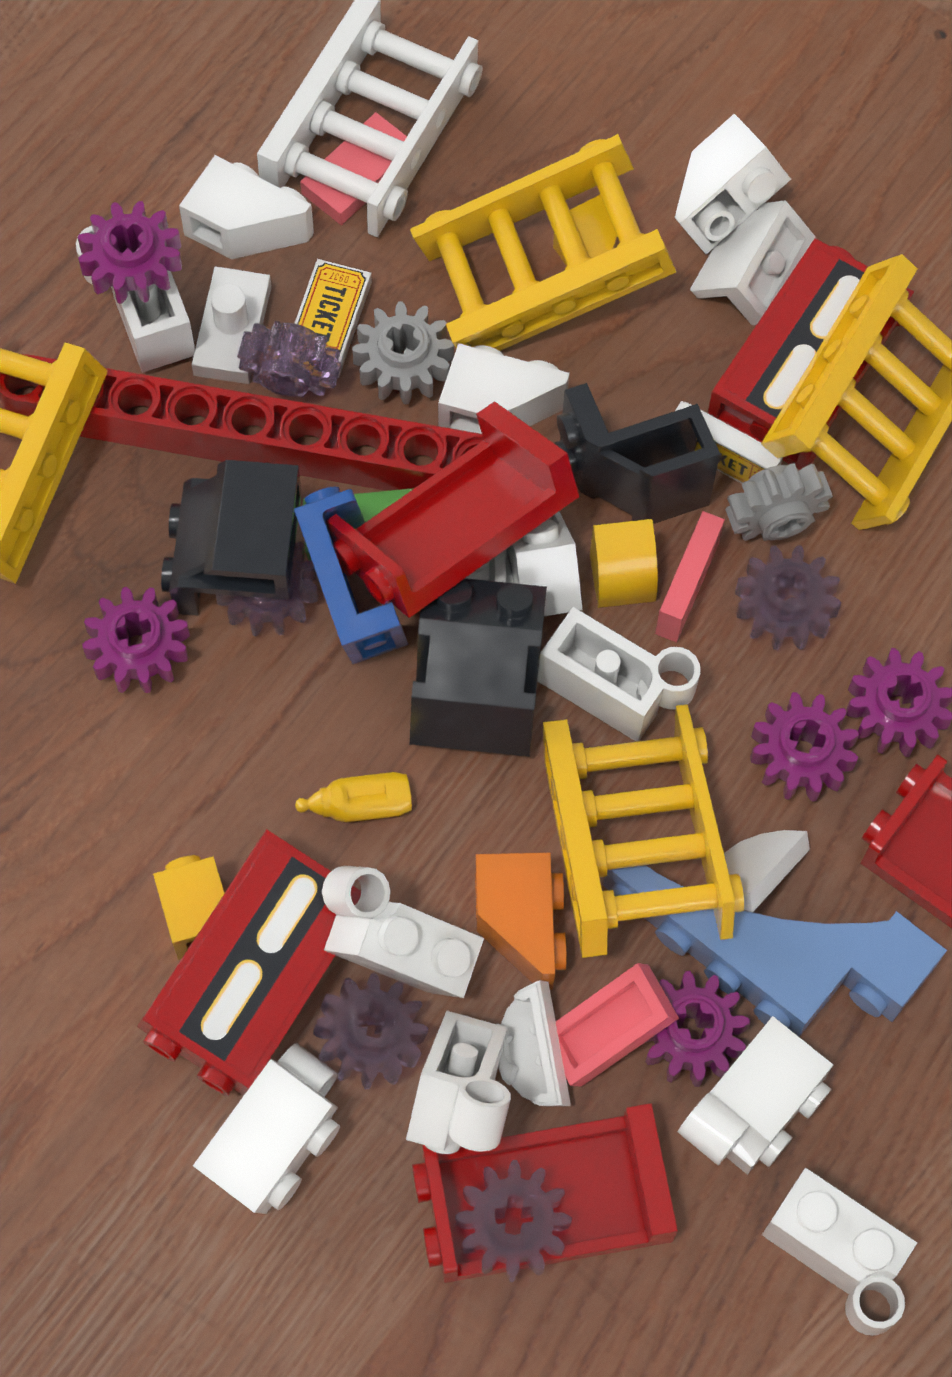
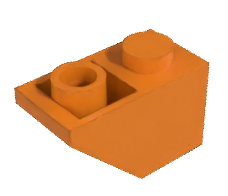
(516, 911)

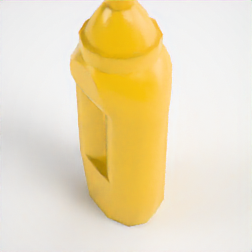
(361, 798)

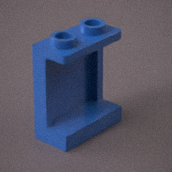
(363, 633)

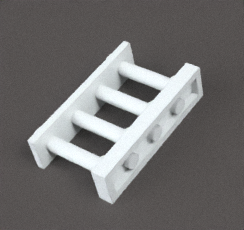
(338, 72)

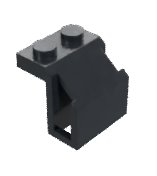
(642, 467)
(234, 534)
(478, 668)

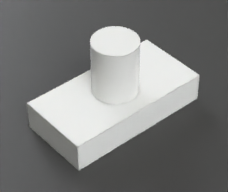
(232, 306)

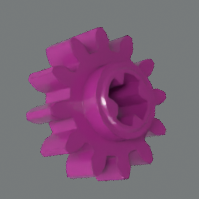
(130, 252)
(113, 634)
(885, 716)
(810, 724)
(716, 1040)

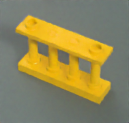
(583, 283)
(830, 383)
(45, 446)
(590, 859)

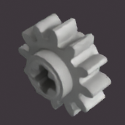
(382, 348)
(778, 502)

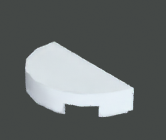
(765, 862)
(532, 1049)

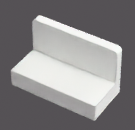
(755, 259)

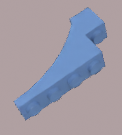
(795, 965)

